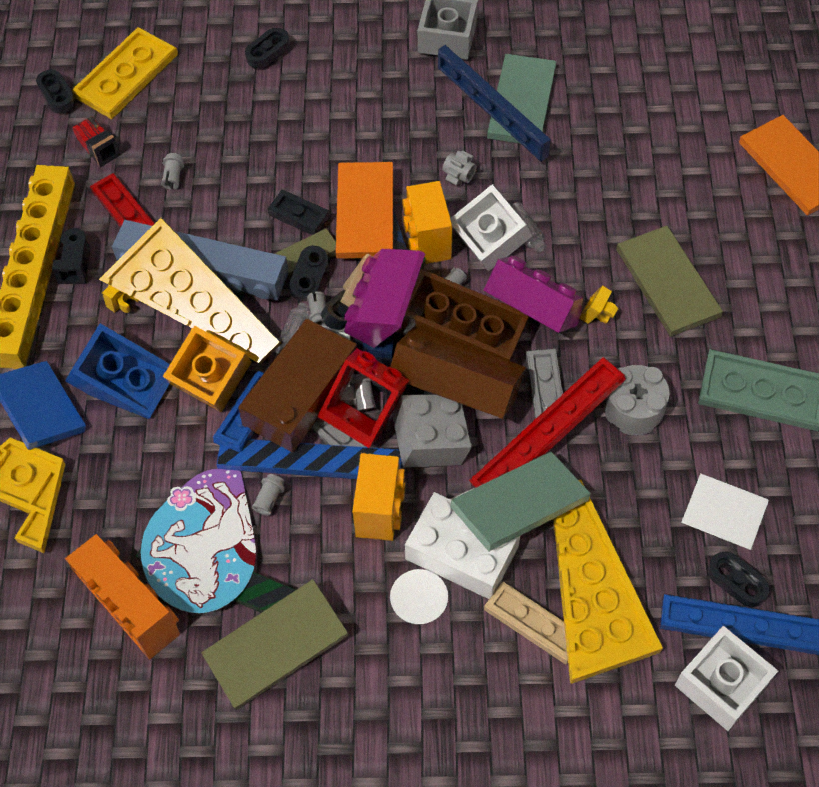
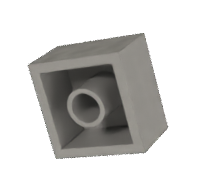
(447, 24)
(430, 431)

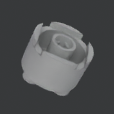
(638, 401)

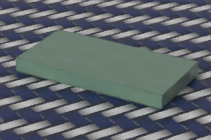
(527, 86)
(761, 389)
(519, 501)

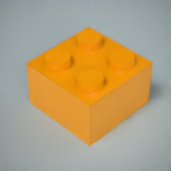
(428, 221)
(207, 368)
(378, 497)

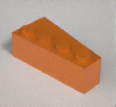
(124, 595)

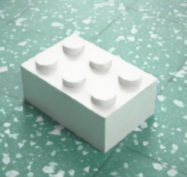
(453, 552)

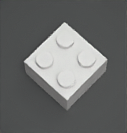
(490, 227)
(725, 678)

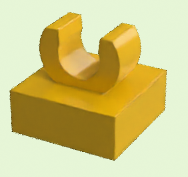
(116, 299)
(599, 307)

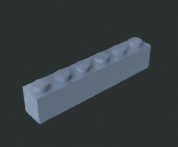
(237, 266)

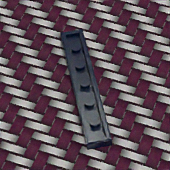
(494, 103)

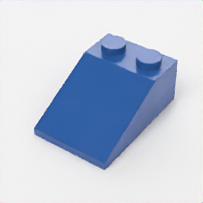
(120, 373)

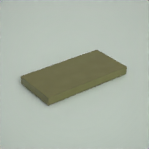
(669, 281)
(274, 644)

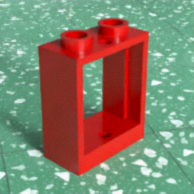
(351, 420)

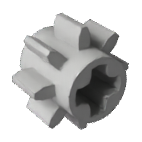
(459, 167)

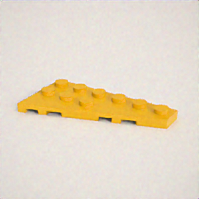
(599, 604)

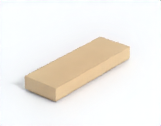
(529, 620)

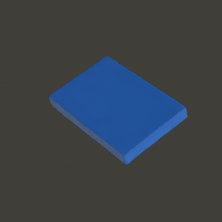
(39, 405)

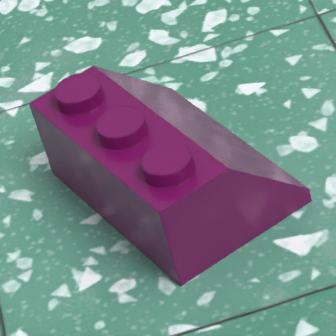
(535, 294)
(383, 295)

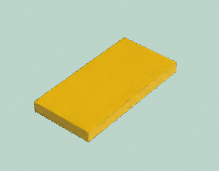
(124, 72)

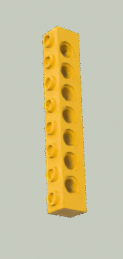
(32, 261)

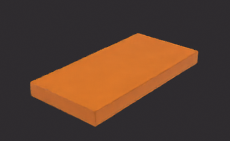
(787, 159)
(364, 209)

